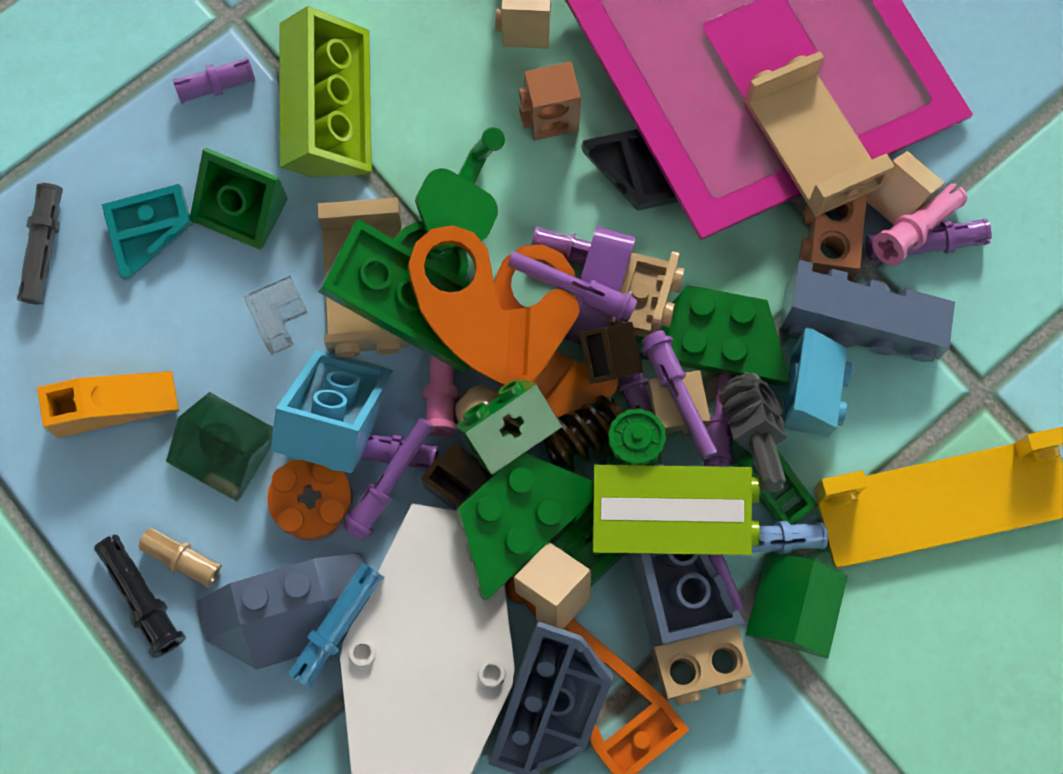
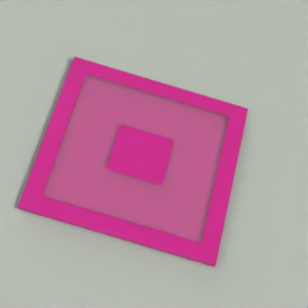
(691, 64)

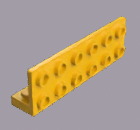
(942, 500)

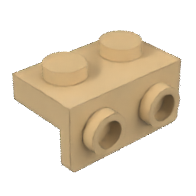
(651, 284)

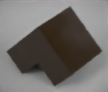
(611, 352)
(455, 477)

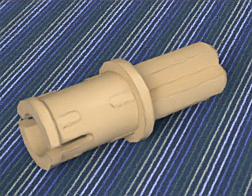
(179, 557)

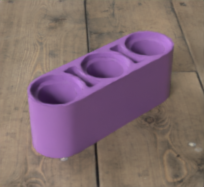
(606, 265)

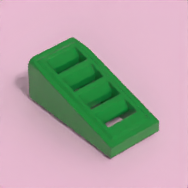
(796, 488)

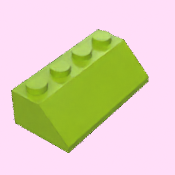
(324, 95)

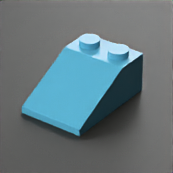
(330, 411)

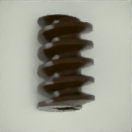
(582, 433)

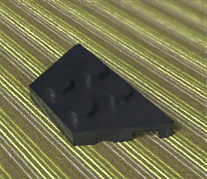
(630, 168)

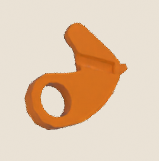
(473, 324)
(563, 380)

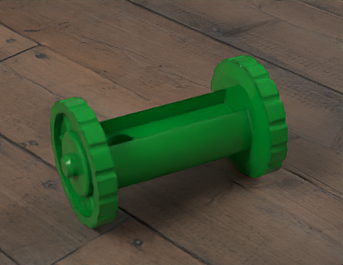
(636, 439)

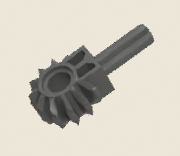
(756, 425)

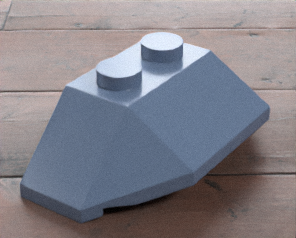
(273, 613)
(551, 702)

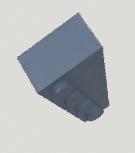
(866, 314)
(682, 596)

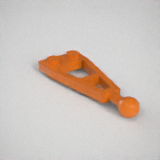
(645, 734)

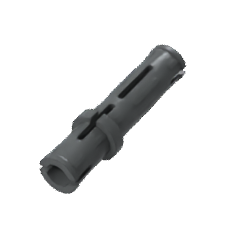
(42, 229)

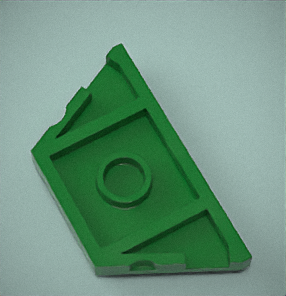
(726, 335)
(518, 516)

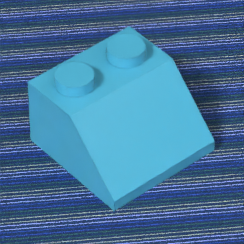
(815, 385)

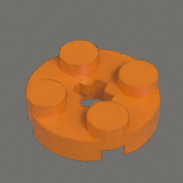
(295, 517)

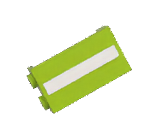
(674, 510)

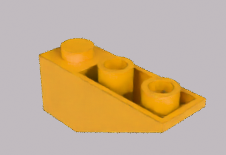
(105, 401)

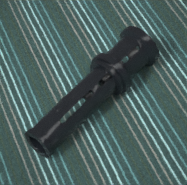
(147, 611)

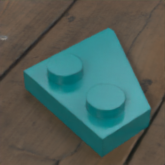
(145, 226)

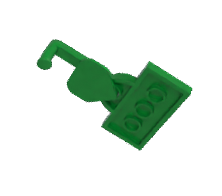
(372, 267)

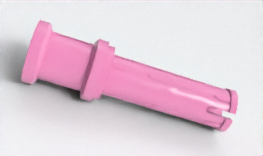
(911, 231)
(441, 398)

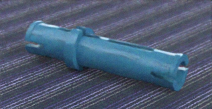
(336, 624)

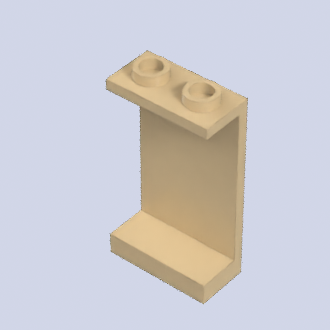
(813, 136)
(347, 330)

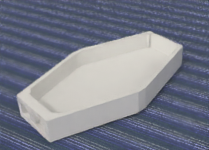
(426, 656)

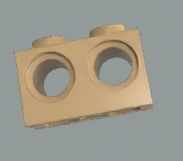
(698, 654)

